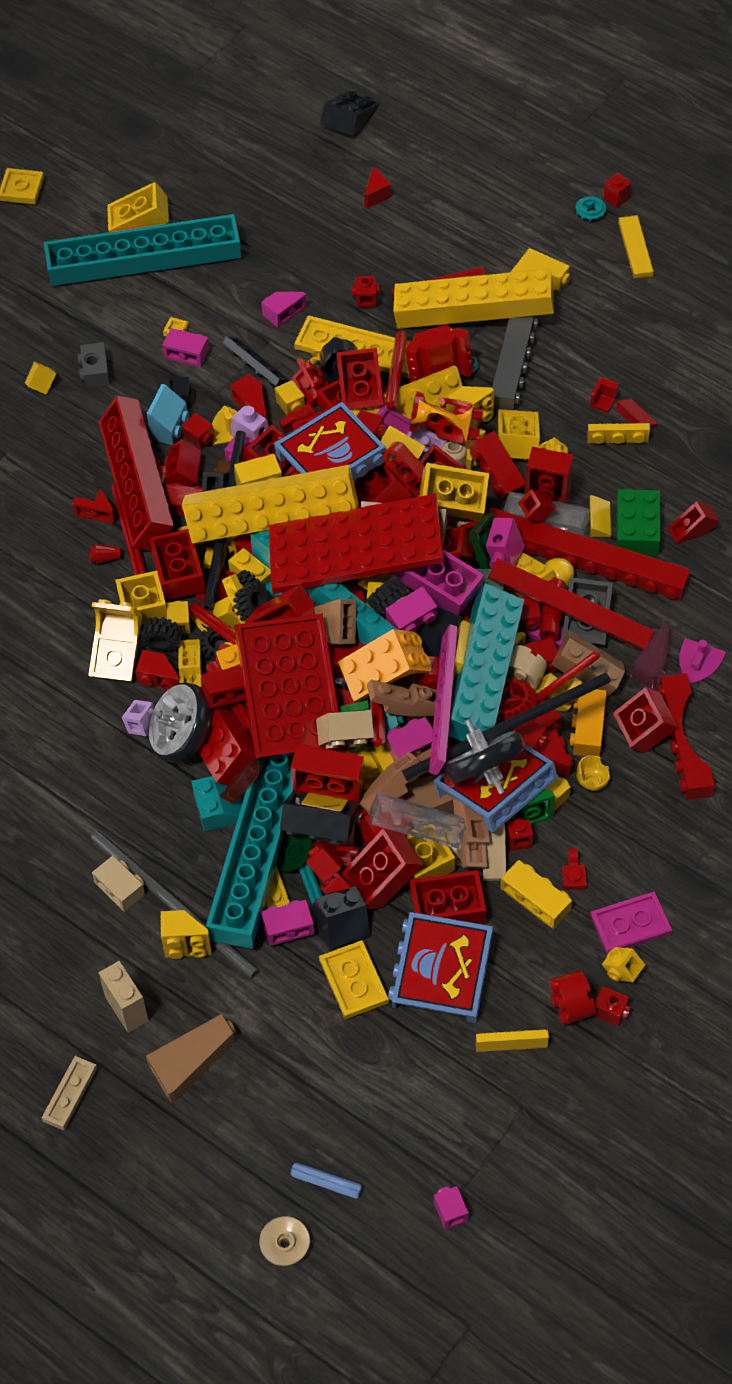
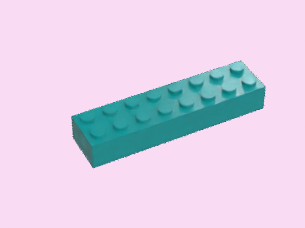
(486, 661)

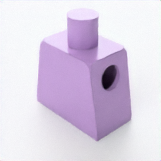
(248, 421)

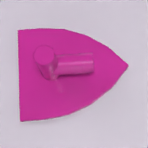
(699, 660)

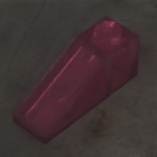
(652, 661)

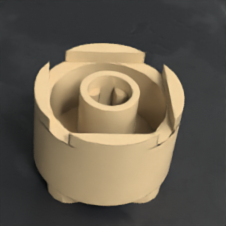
(526, 666)

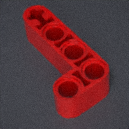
(399, 452)

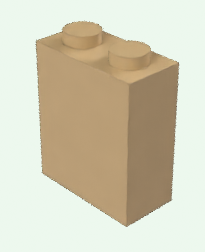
(123, 996)

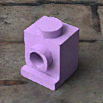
(137, 717)

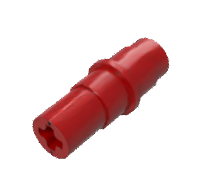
(550, 617)

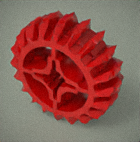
(515, 699)

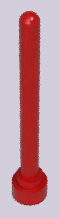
(571, 673)

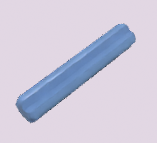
(326, 1180)

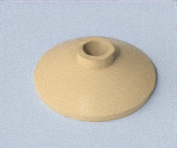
(282, 1230)

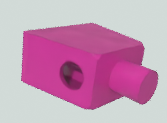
(504, 541)

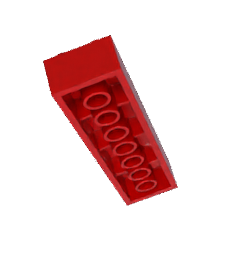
(135, 472)

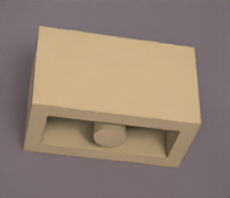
(119, 883)

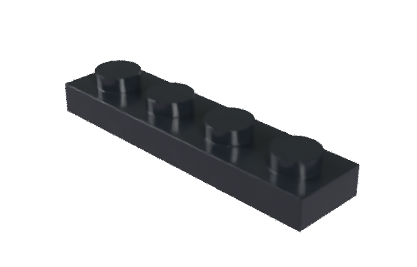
(251, 358)

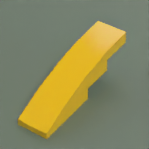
(190, 661)

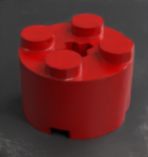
(572, 997)

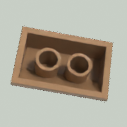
(575, 649)

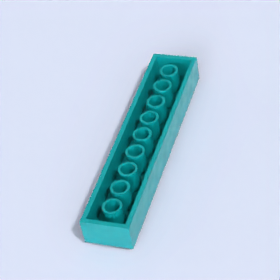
(142, 250)
(252, 856)

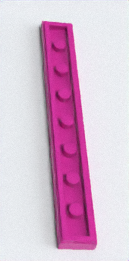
(443, 700)

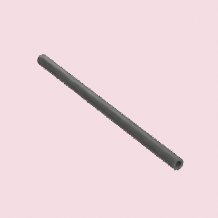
(172, 902)

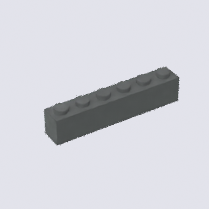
(512, 361)

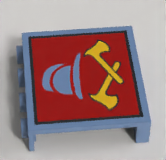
(330, 442)
(522, 781)
(441, 965)

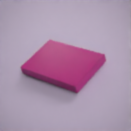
(631, 922)

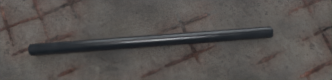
(219, 547)
(514, 722)

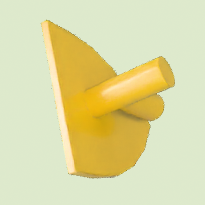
(222, 425)

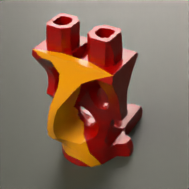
(457, 419)

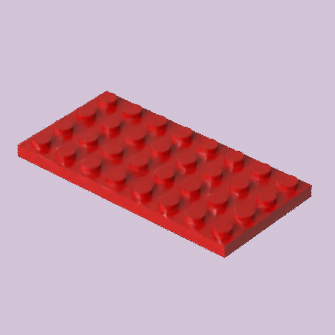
(355, 543)

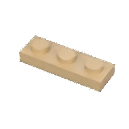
(69, 1093)

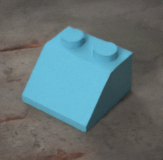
(166, 416)

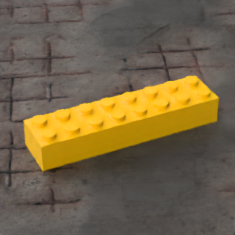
(474, 298)
(268, 502)

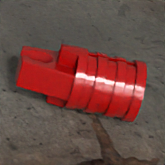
(293, 417)

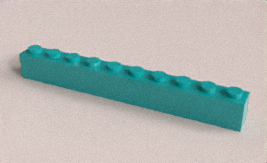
(368, 622)

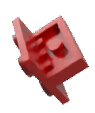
(309, 380)

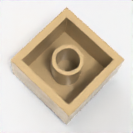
(344, 728)

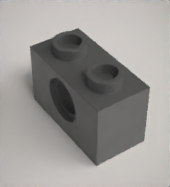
(94, 365)

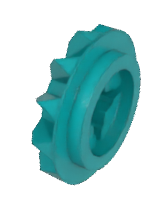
(589, 203)

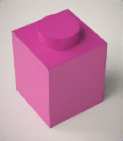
(450, 1207)

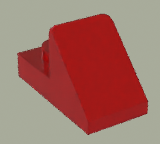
(95, 510)

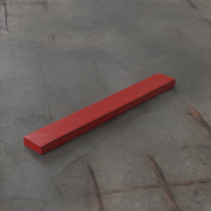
(570, 604)

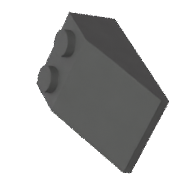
(597, 592)

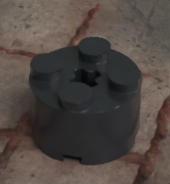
(328, 357)

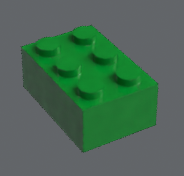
(638, 521)

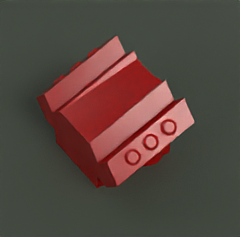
(438, 350)

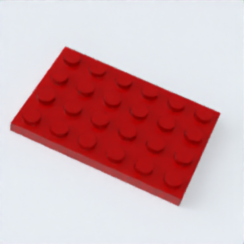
(285, 681)

